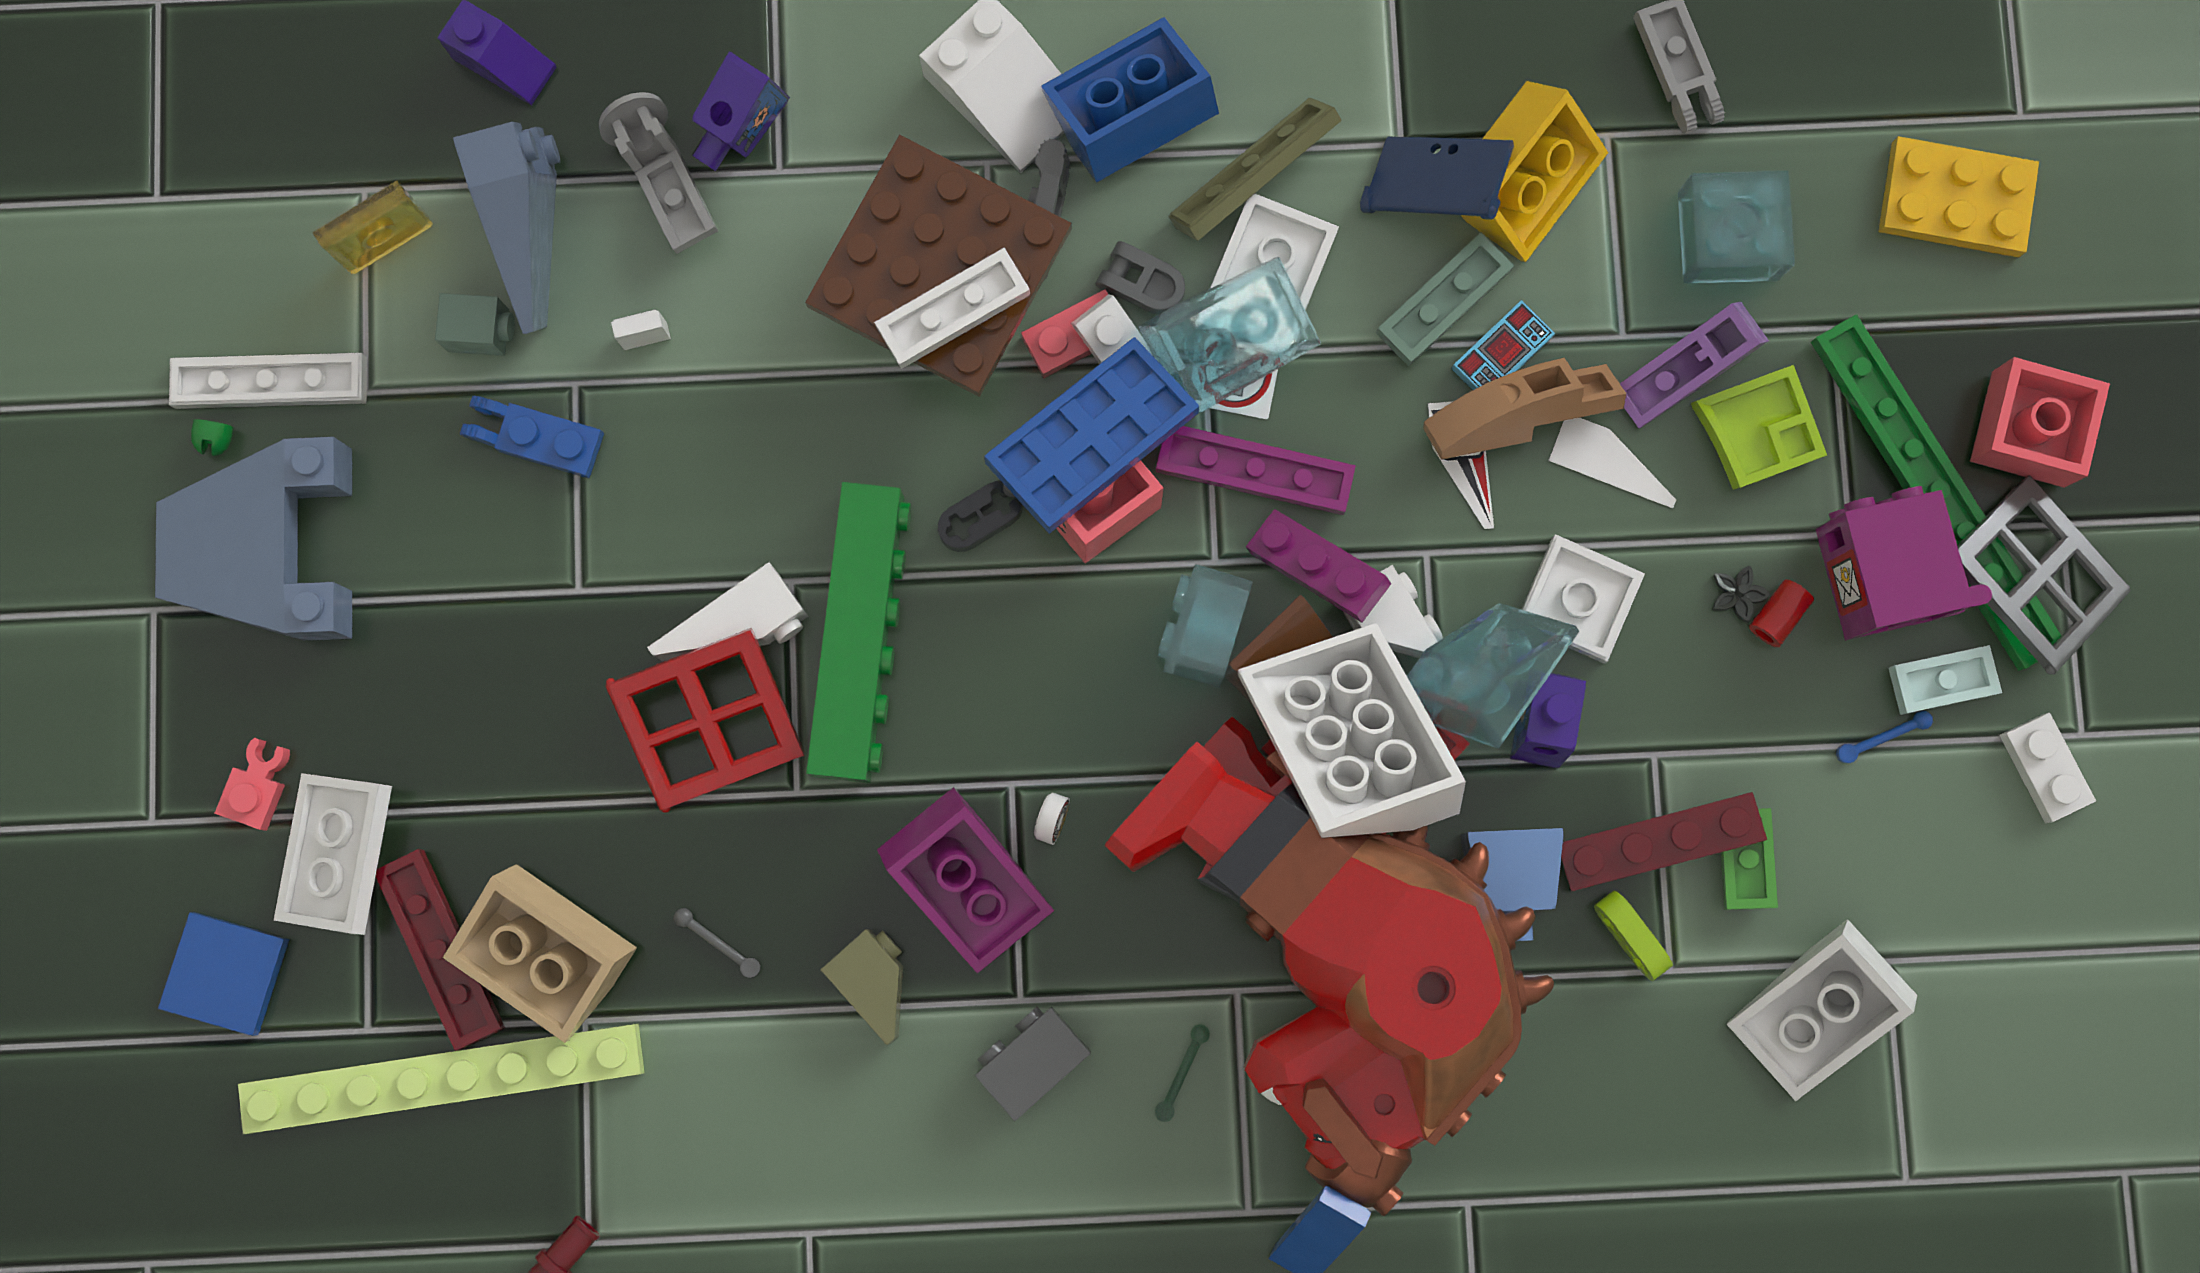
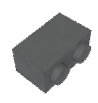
(1031, 1062)

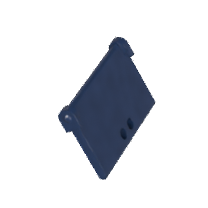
(1454, 181)

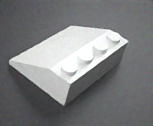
(1355, 736)

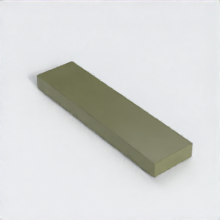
(1254, 168)

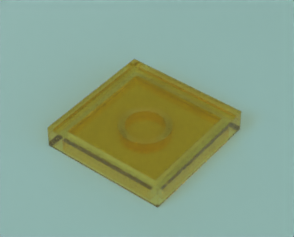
(373, 228)

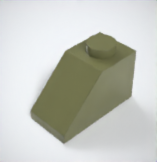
(871, 981)

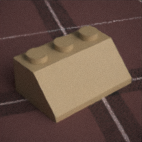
(539, 951)

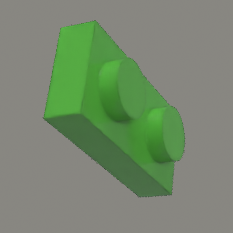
(1751, 872)

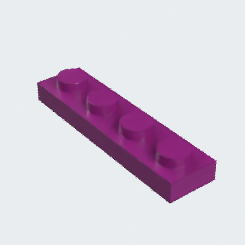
(1257, 469)

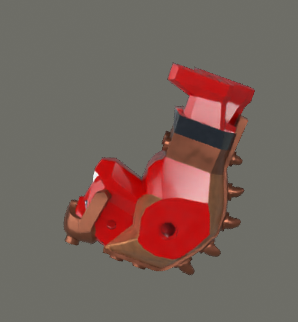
(1378, 935)

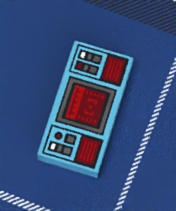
(1504, 347)

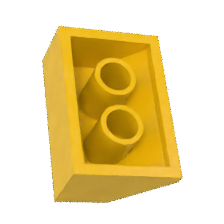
(1547, 167)

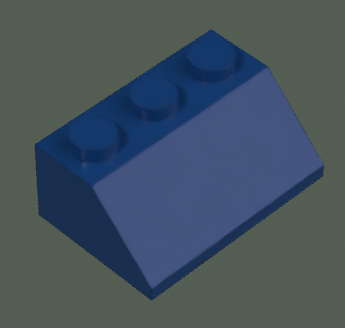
(1131, 99)

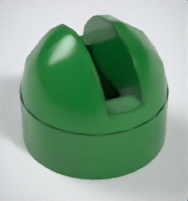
(211, 432)

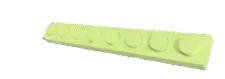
(440, 1079)

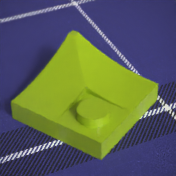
(1761, 427)

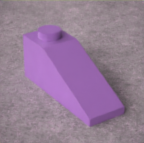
(1692, 363)

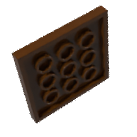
(922, 228)

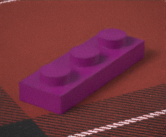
(1318, 565)

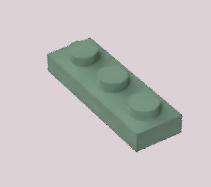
(1444, 299)

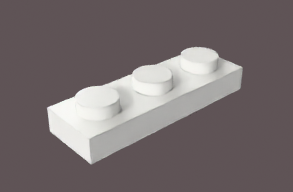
(952, 308)

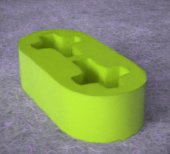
(1633, 935)

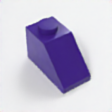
(495, 52)

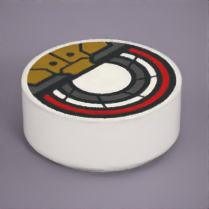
(1051, 818)

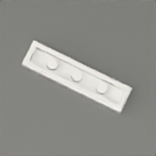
(268, 380)

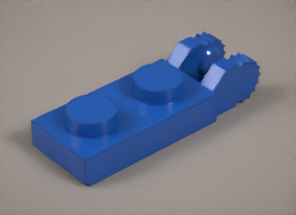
(537, 437)

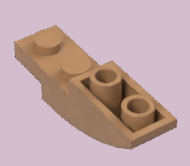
(1511, 406)

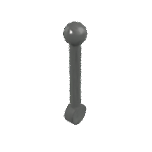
(749, 966)

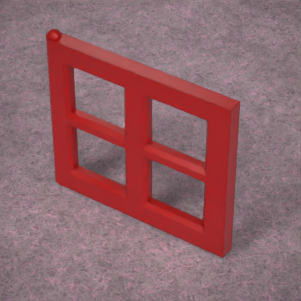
(704, 719)

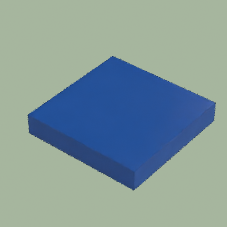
(223, 974)

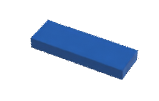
(1320, 1233)

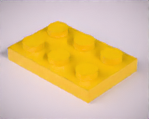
(1959, 197)

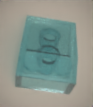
(1232, 333)
(1489, 671)

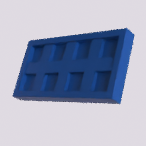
(1091, 434)

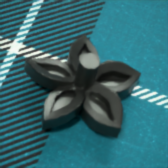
(1739, 593)

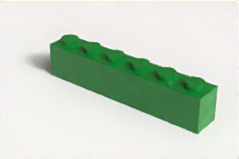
(857, 633)

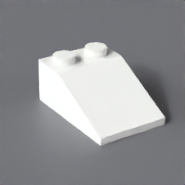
(994, 79)
(1823, 1010)

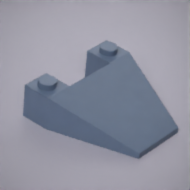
(515, 195)
(235, 541)

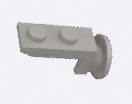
(637, 130)

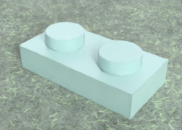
(1945, 680)

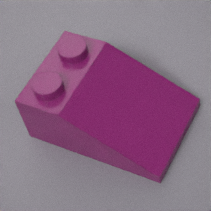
(964, 880)

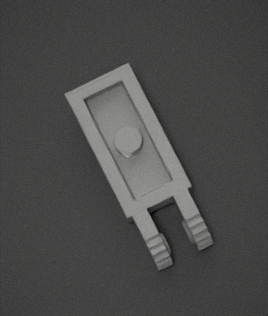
(1679, 62)

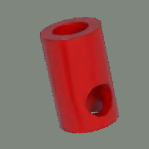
(1781, 613)

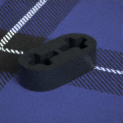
(986, 526)

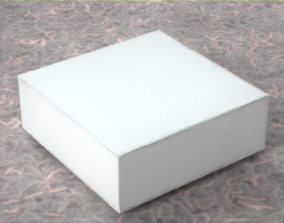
(640, 329)

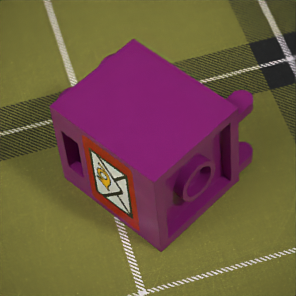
(1895, 563)

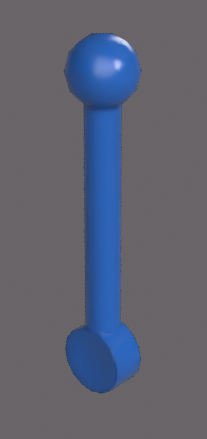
(1848, 753)

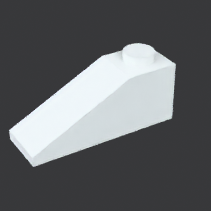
(755, 603)

